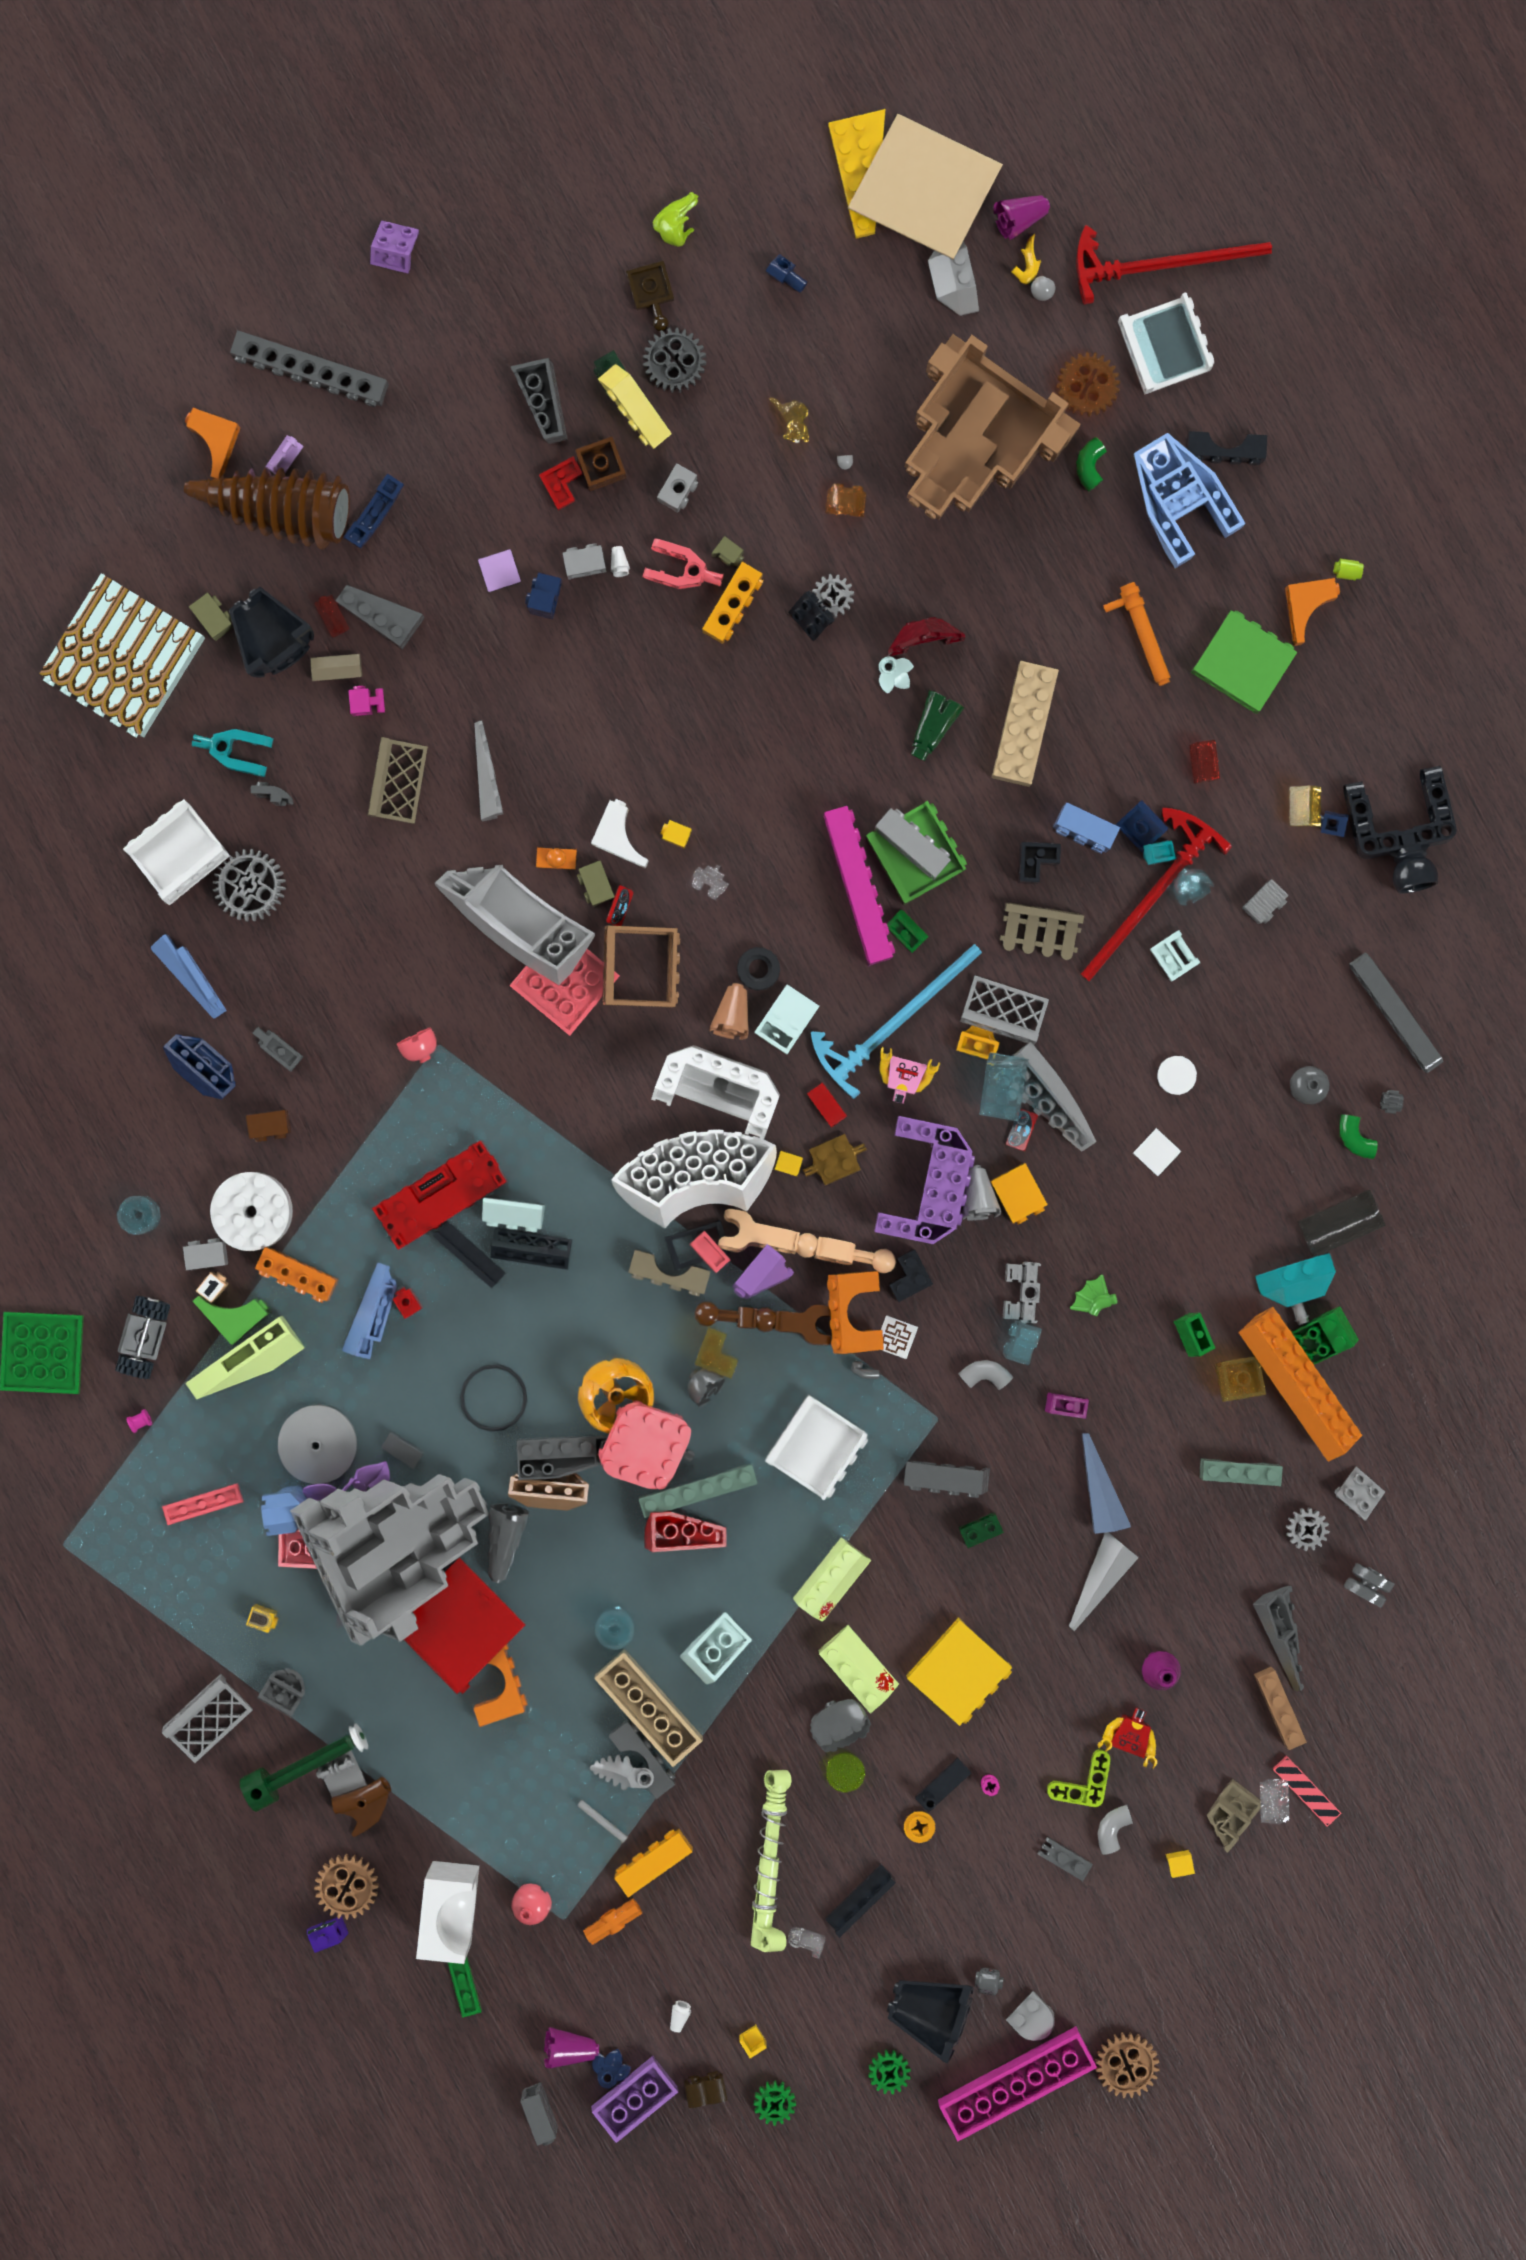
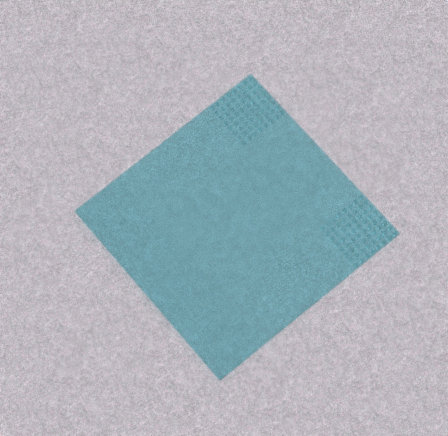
(518, 1781)

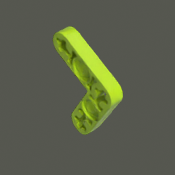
(1086, 1791)

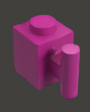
(362, 702)

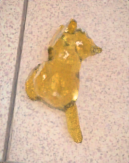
(793, 414)

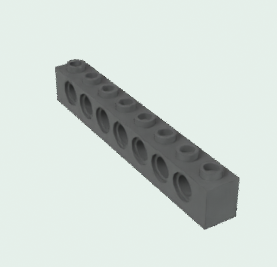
(245, 342)

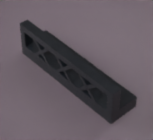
(531, 1252)
(469, 1254)
(860, 1900)

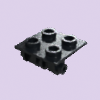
(810, 615)

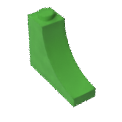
(233, 1322)

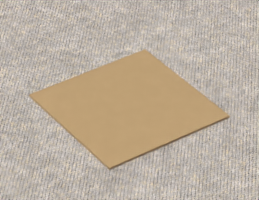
(925, 186)

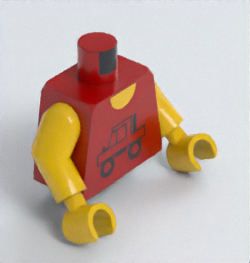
(1131, 1736)

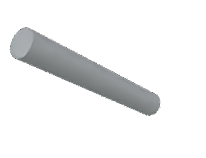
(602, 1821)

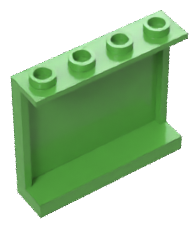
(1244, 661)
(902, 873)

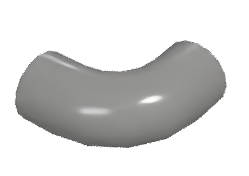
(986, 1370)
(1109, 1828)

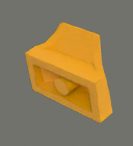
(977, 1042)

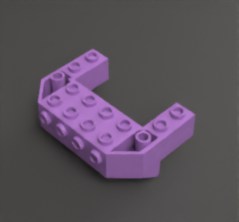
(943, 1185)

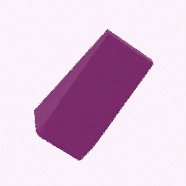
(1066, 1405)

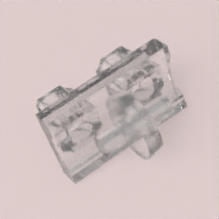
(713, 879)

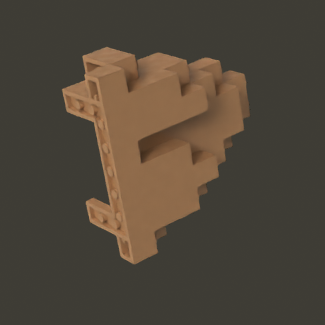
(979, 429)

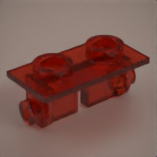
(331, 615)

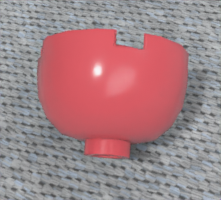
(418, 1046)
(531, 1904)

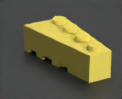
(634, 406)

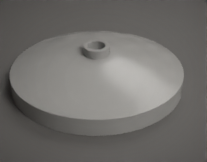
(335, 1439)

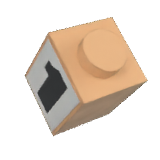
(212, 1286)

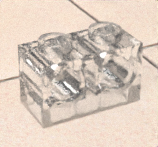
(1274, 1801)

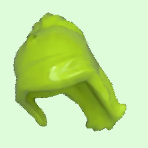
(671, 220)

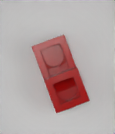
(826, 1105)

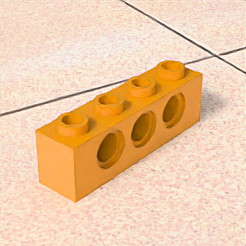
(744, 574)

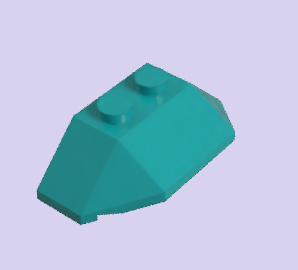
(1298, 1281)

